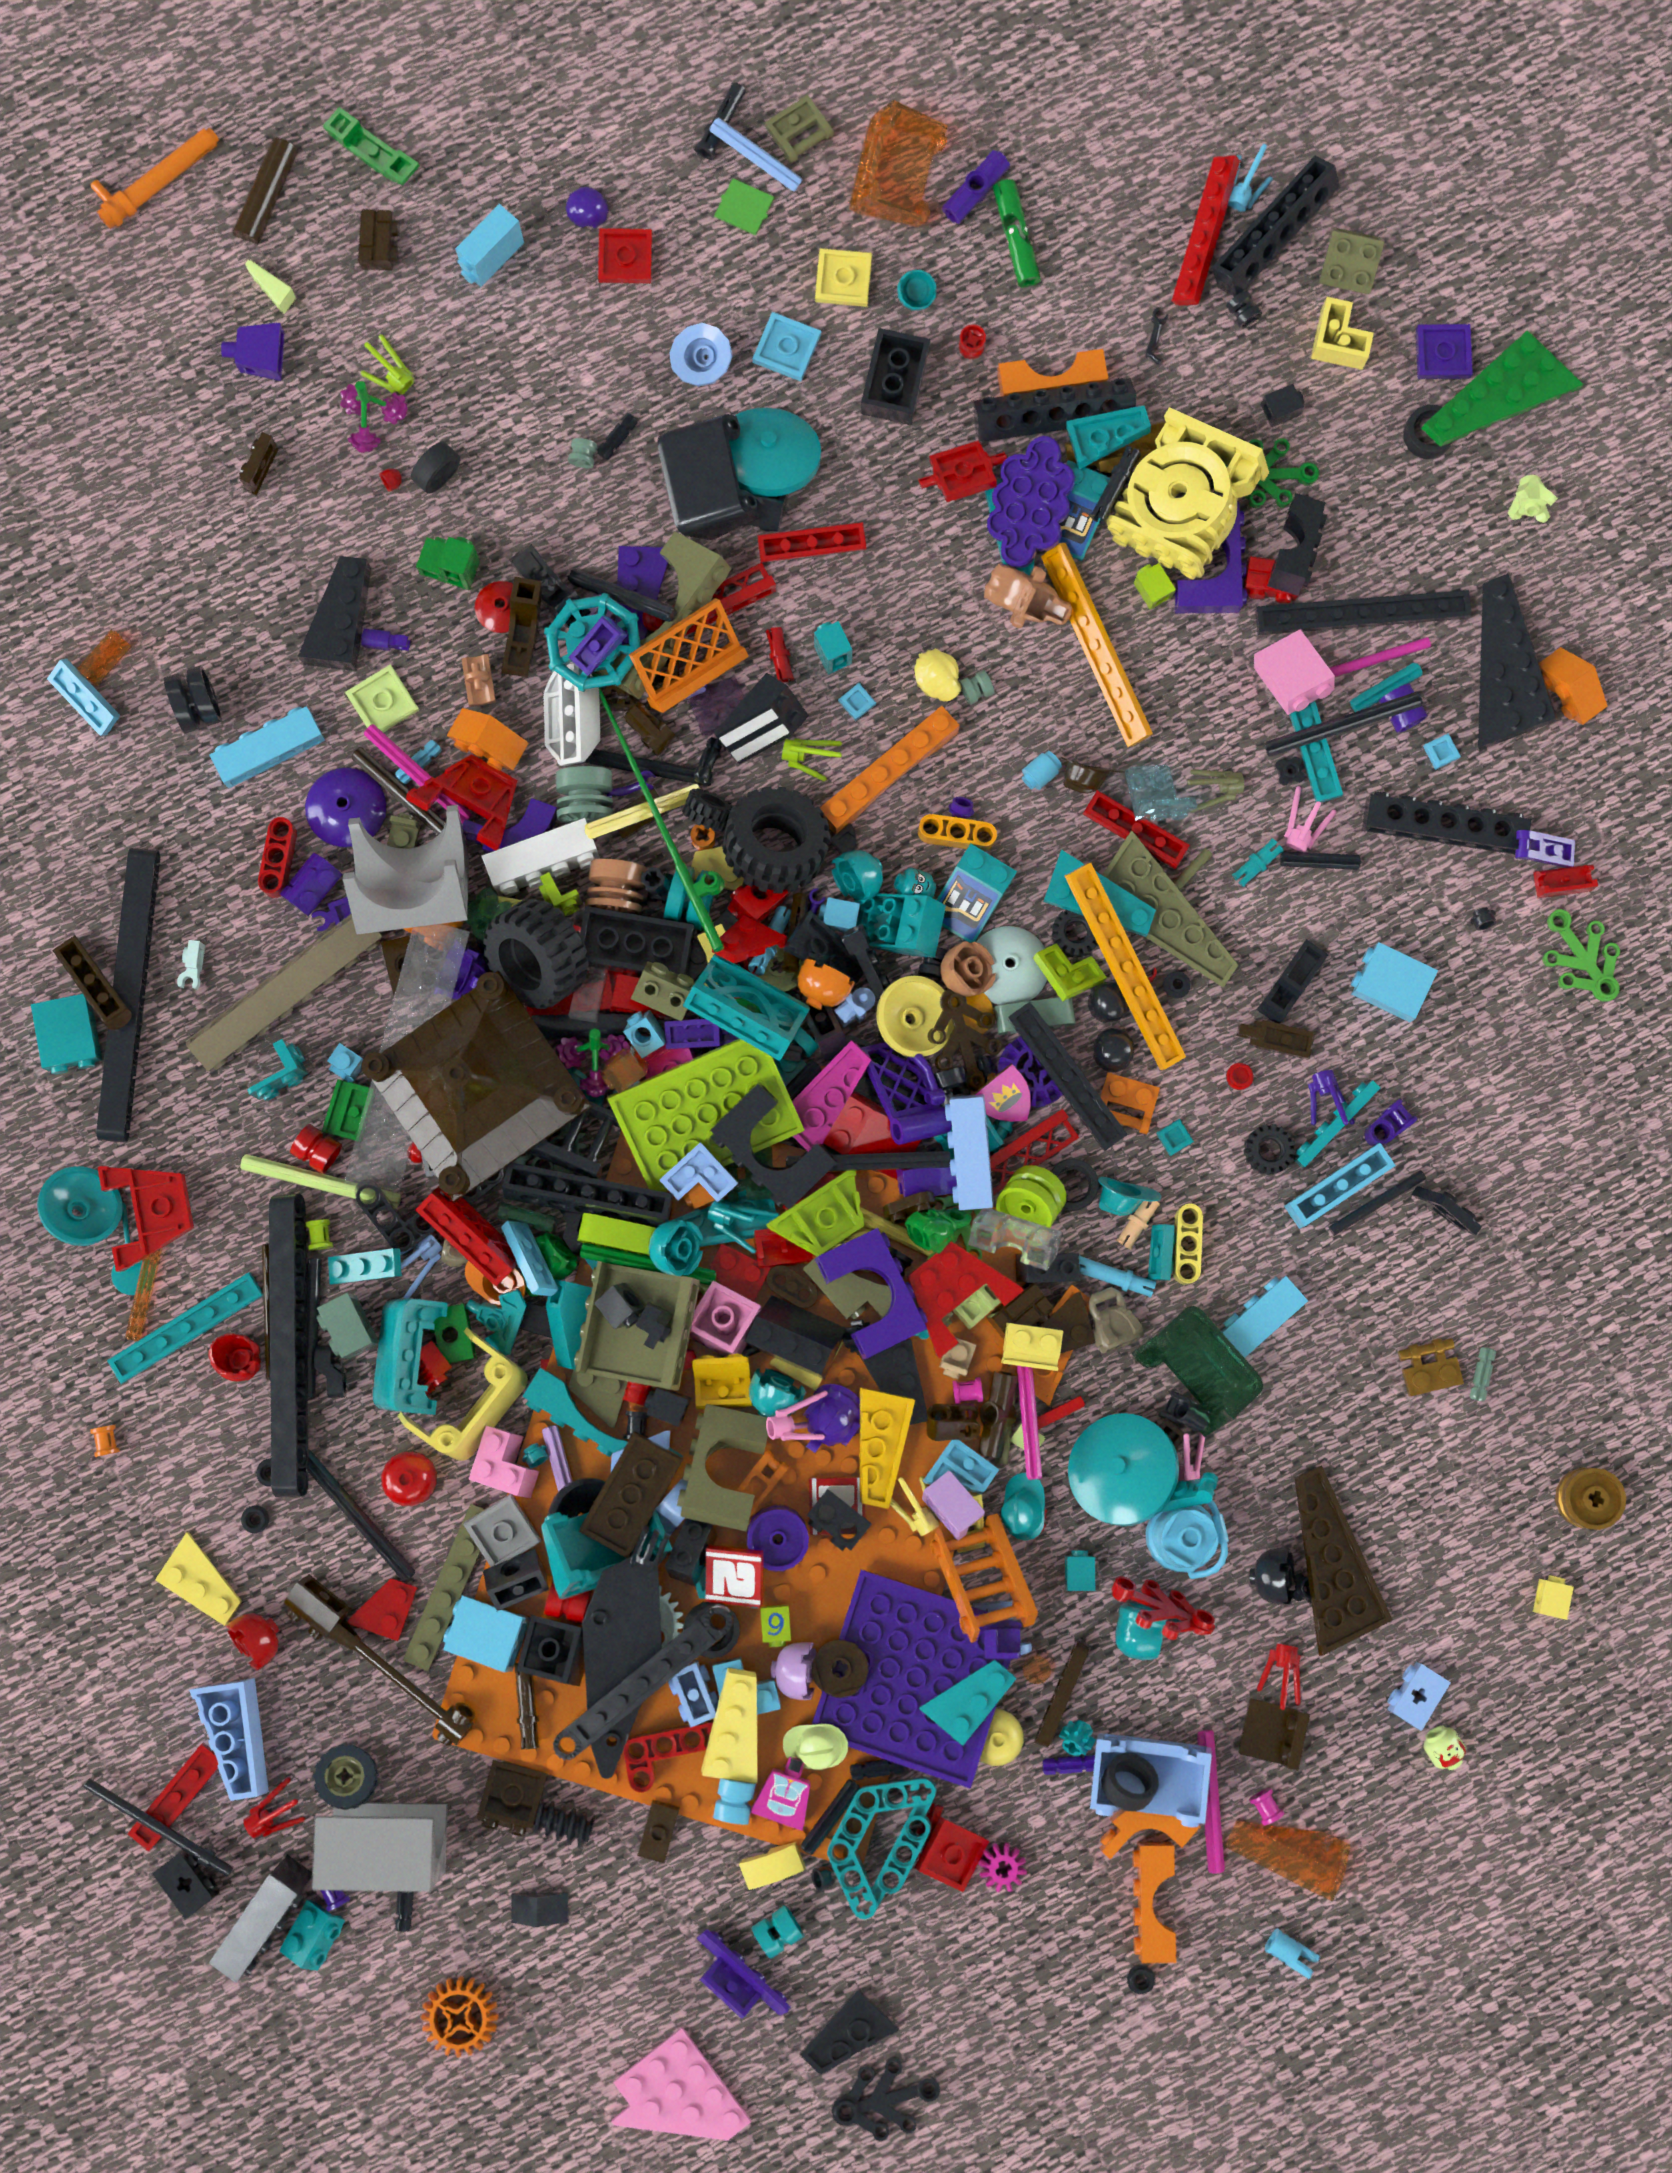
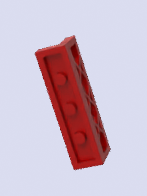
(743, 597)
(1028, 1138)
(469, 1235)

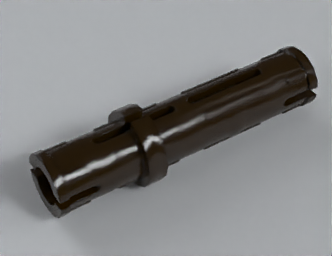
(799, 905)
(526, 1709)

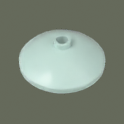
(1024, 979)

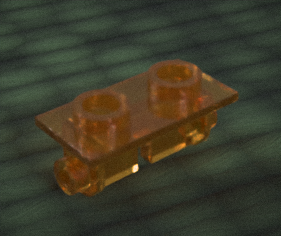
(104, 657)

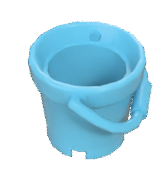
(1188, 1539)

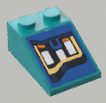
(1078, 526)
(974, 892)

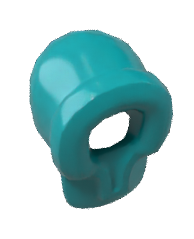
(1137, 1641)

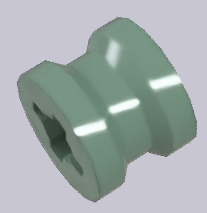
(582, 453)

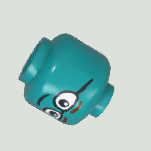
(915, 882)

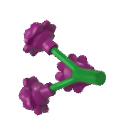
(357, 400)
(572, 1053)

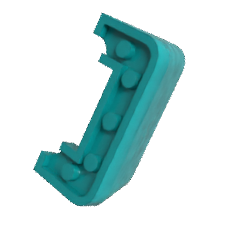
(400, 1352)
(578, 1559)

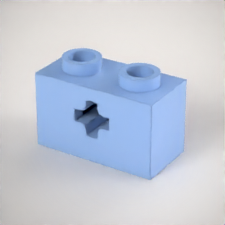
(1428, 1684)

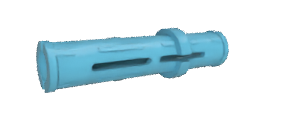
(778, 924)
(1117, 1277)

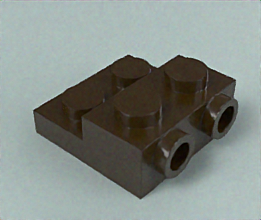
(511, 1798)

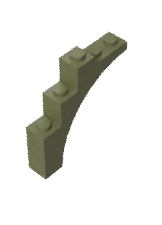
(852, 1292)

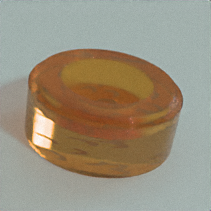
(1036, 1669)

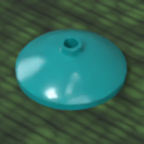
(79, 1190)

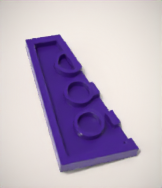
(642, 572)

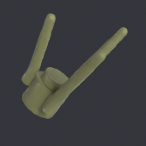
(1228, 782)

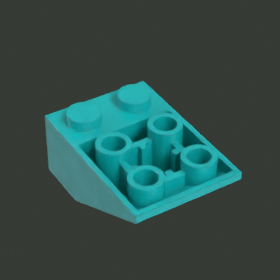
(903, 923)

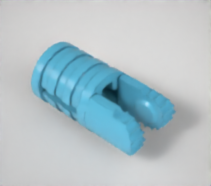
(1289, 1950)

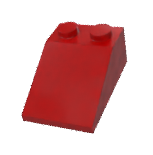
(865, 1130)

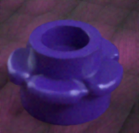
(961, 808)

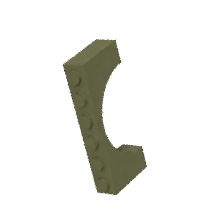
(699, 577)

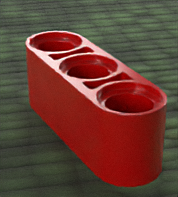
(274, 845)

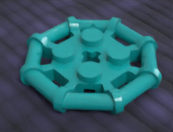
(578, 631)

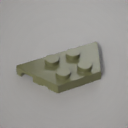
(600, 1394)

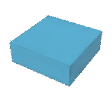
(857, 701)
(1441, 751)

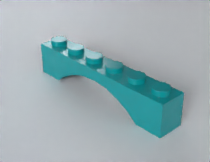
(553, 1396)

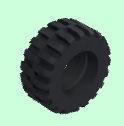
(784, 812)
(536, 952)

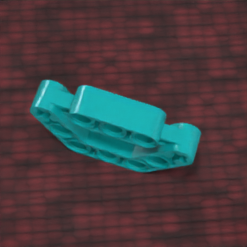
(893, 1863)

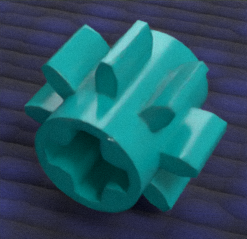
(1077, 1738)

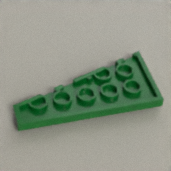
(1507, 387)

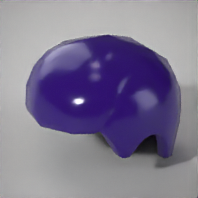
(586, 207)

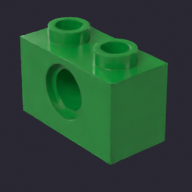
(463, 1348)

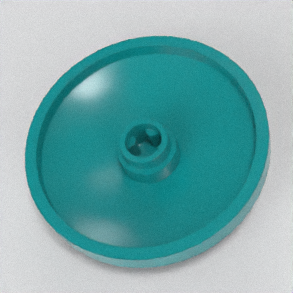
(774, 452)
(1123, 1469)

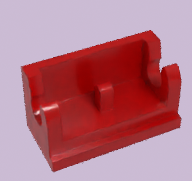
(1564, 881)
(776, 1250)

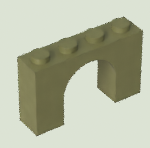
(705, 1499)

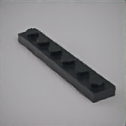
(1067, 1076)

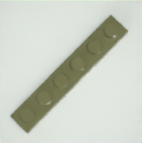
(444, 1596)

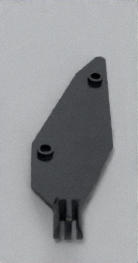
(621, 1635)

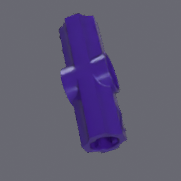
(985, 176)

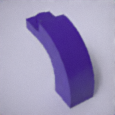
(537, 820)

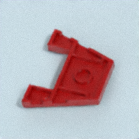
(475, 787)
(159, 1209)
(947, 1282)

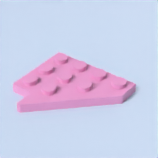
(679, 2093)

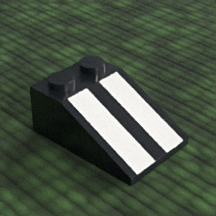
(761, 720)

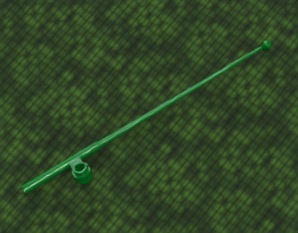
(694, 890)

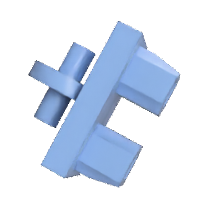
(855, 1006)

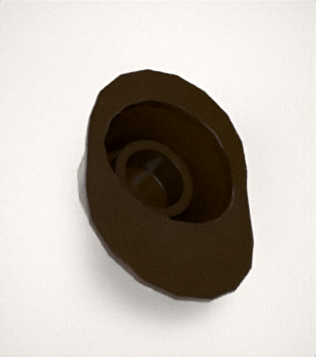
(1084, 777)

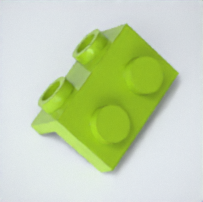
(567, 903)

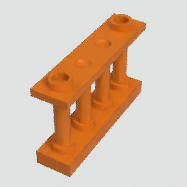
(1003, 1558)

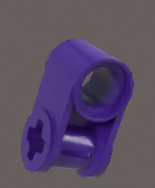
(1392, 1121)

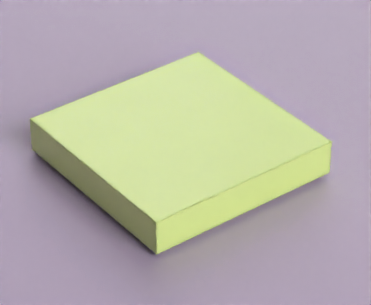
(382, 700)

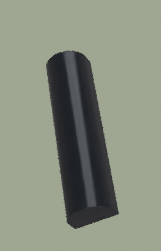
(563, 1027)

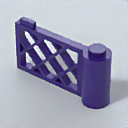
(912, 1123)

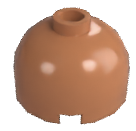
(968, 969)

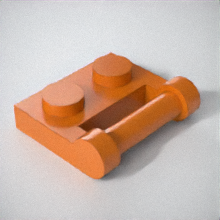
(1130, 1095)

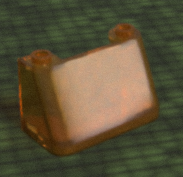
(896, 165)

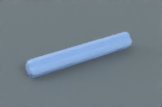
(755, 154)

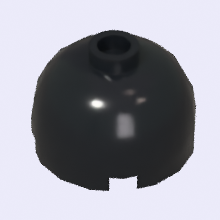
(1274, 1576)

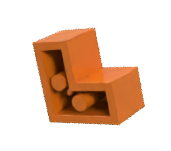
(1575, 684)
(488, 738)

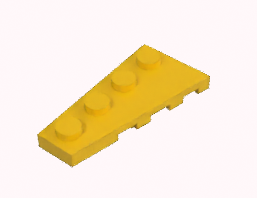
(882, 1441)

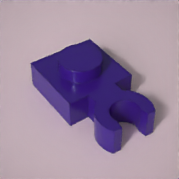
(338, 911)

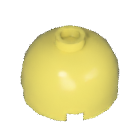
(1003, 1739)

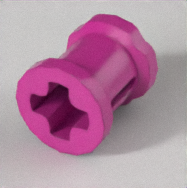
(967, 1390)
(1266, 1806)

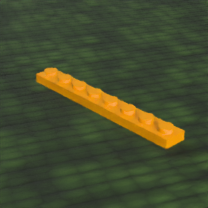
(1097, 645)
(1125, 966)

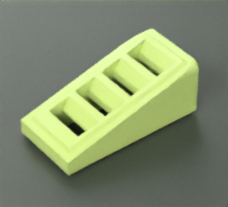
(276, 290)

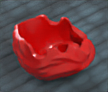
(235, 1357)

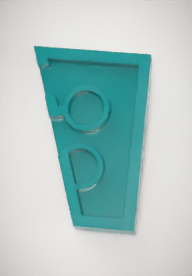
(1105, 433)
(969, 1701)

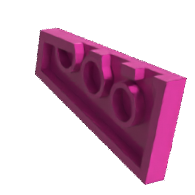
(828, 1093)

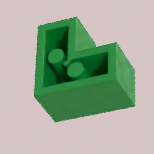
(449, 561)

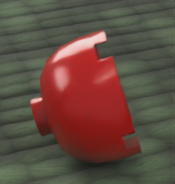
(409, 1478)
(255, 1638)

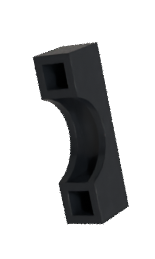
(1291, 565)

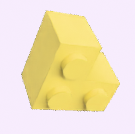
(1338, 342)

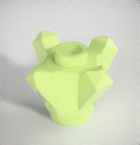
(1531, 499)

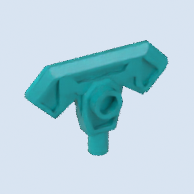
(502, 1321)

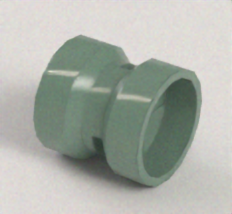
(977, 687)

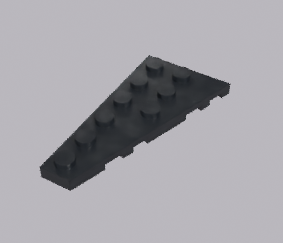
(1511, 679)

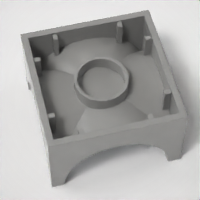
(409, 885)

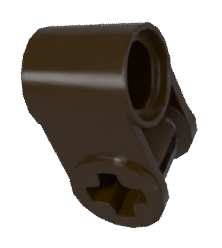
(950, 1420)

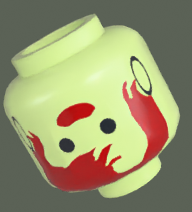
(1444, 1747)

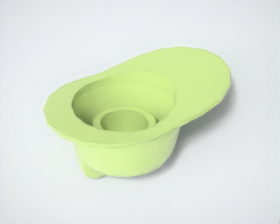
(816, 1745)

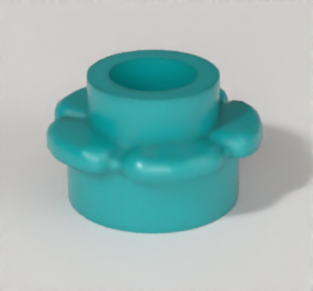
(535, 1455)

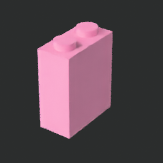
(1294, 672)

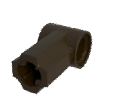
(653, 732)

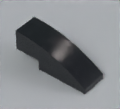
(1292, 982)

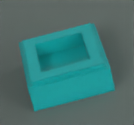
(1174, 1137)

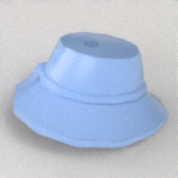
(689, 352)

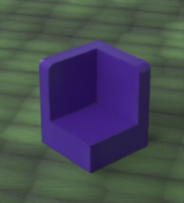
(1002, 1643)

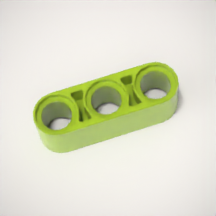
(615, 1233)

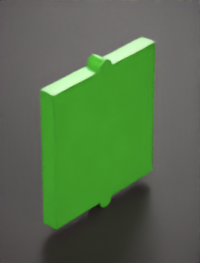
(744, 206)

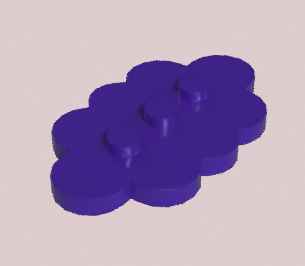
(1031, 502)

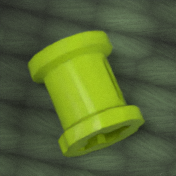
(319, 1234)

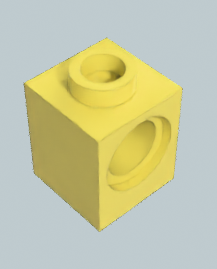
(1553, 1597)

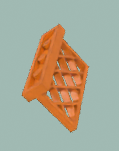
(698, 675)

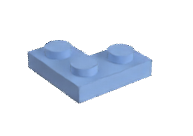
(699, 1167)

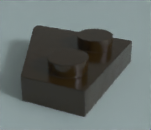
(1073, 1322)

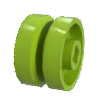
(1033, 1195)

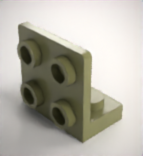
(1351, 260)

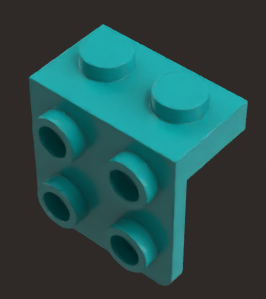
(291, 1075)

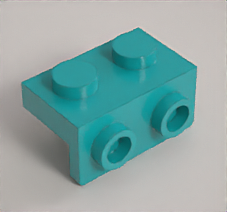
(311, 1936)

